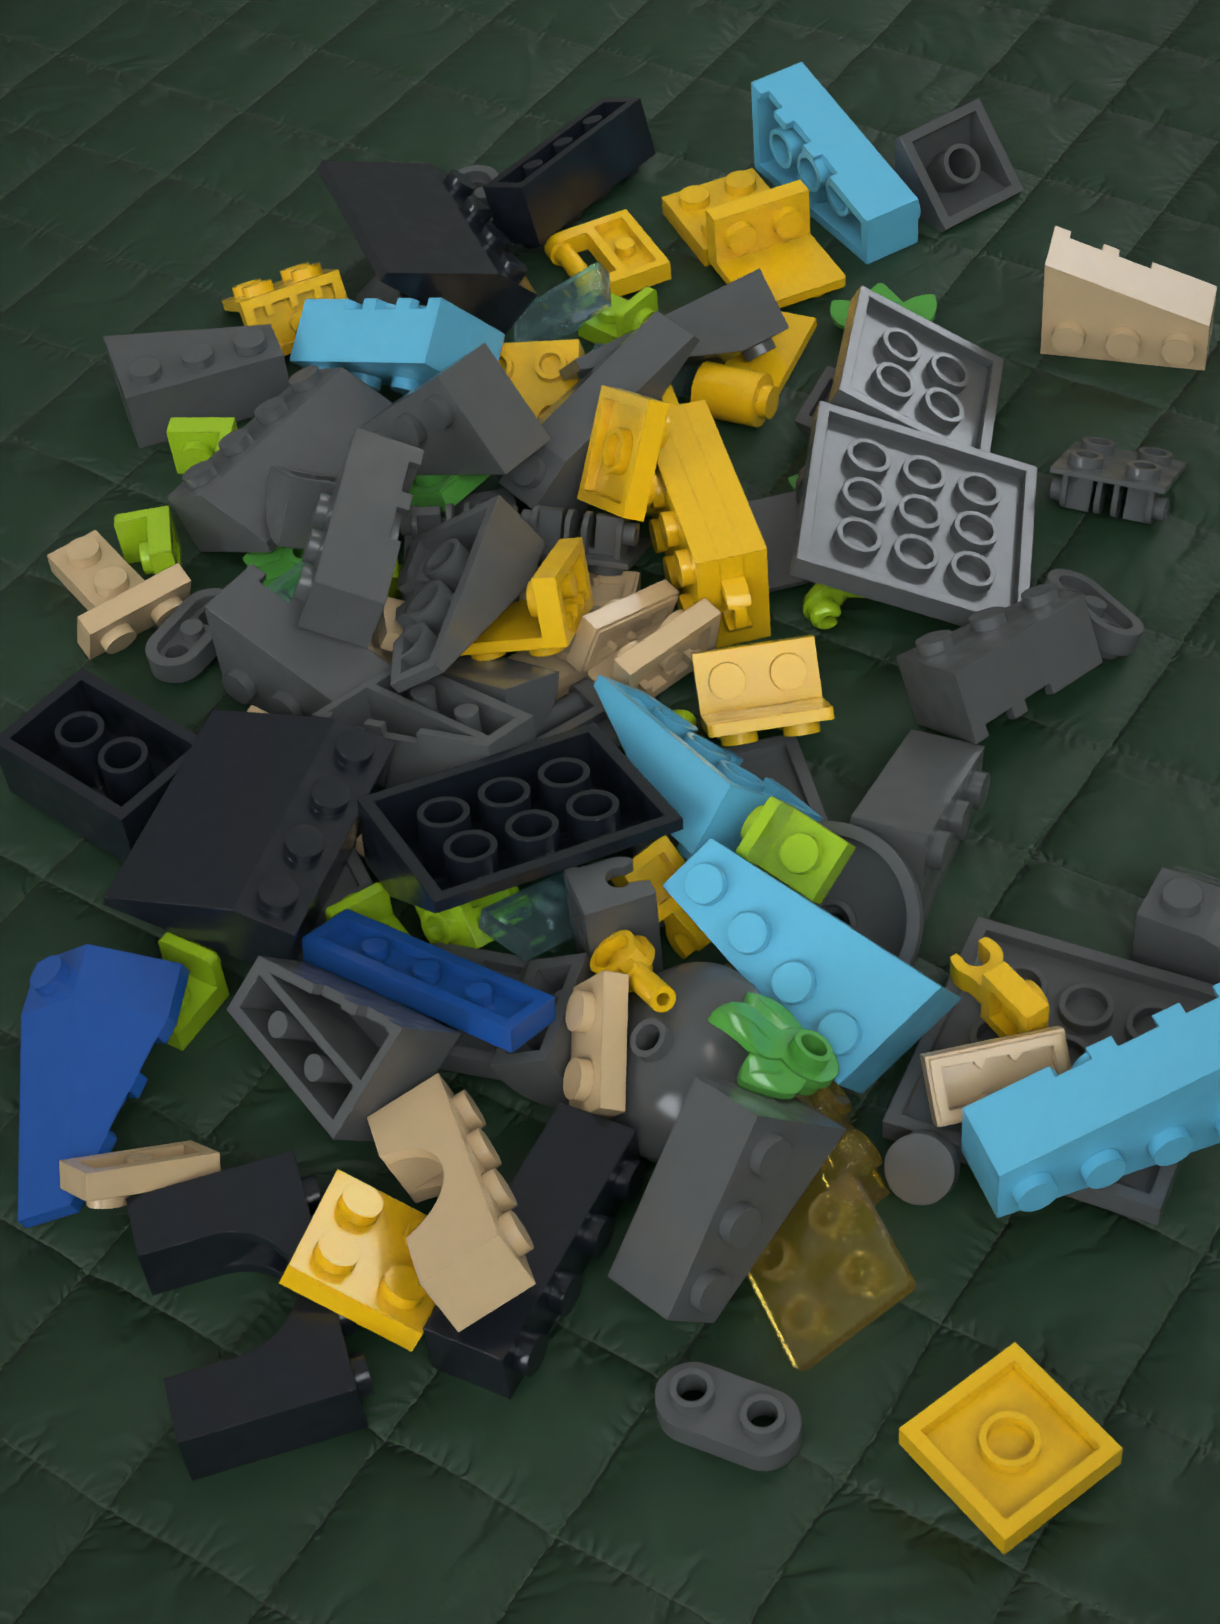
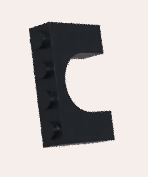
(297, 1383)

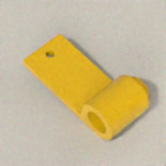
(751, 390)

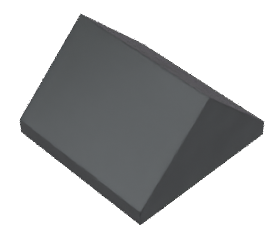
(955, 166)

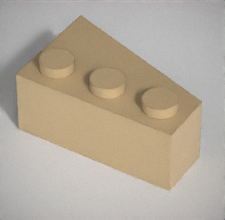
(1121, 309)

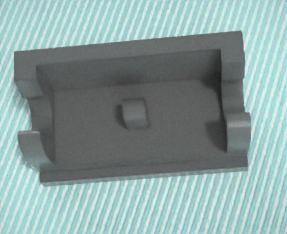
(601, 910)

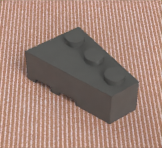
(998, 660)
(926, 804)

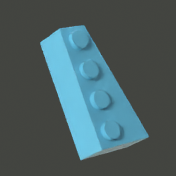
(850, 184)
(388, 341)
(811, 963)
(1102, 1116)

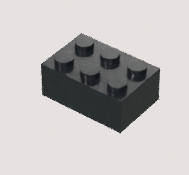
(94, 760)

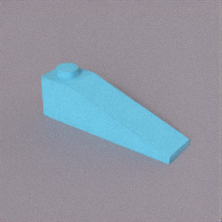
(687, 769)

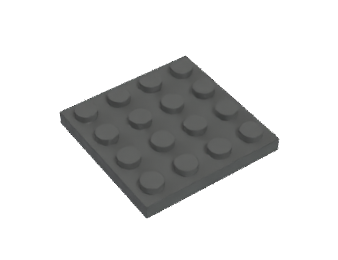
(912, 517)
(1087, 996)

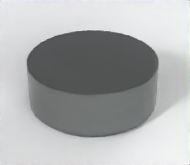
(922, 1167)

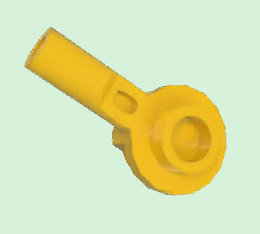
(634, 956)

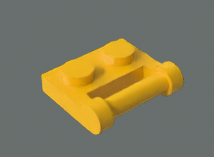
(619, 247)

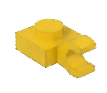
(658, 863)
(1006, 999)

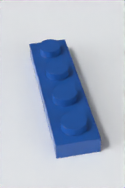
(429, 980)

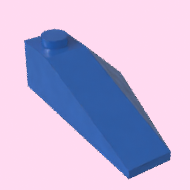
(81, 1058)

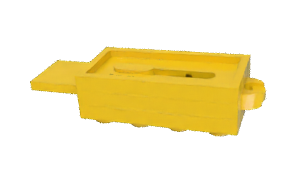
(708, 526)

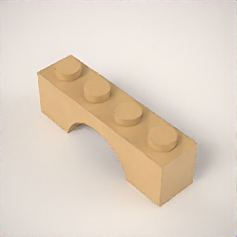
(471, 1241)

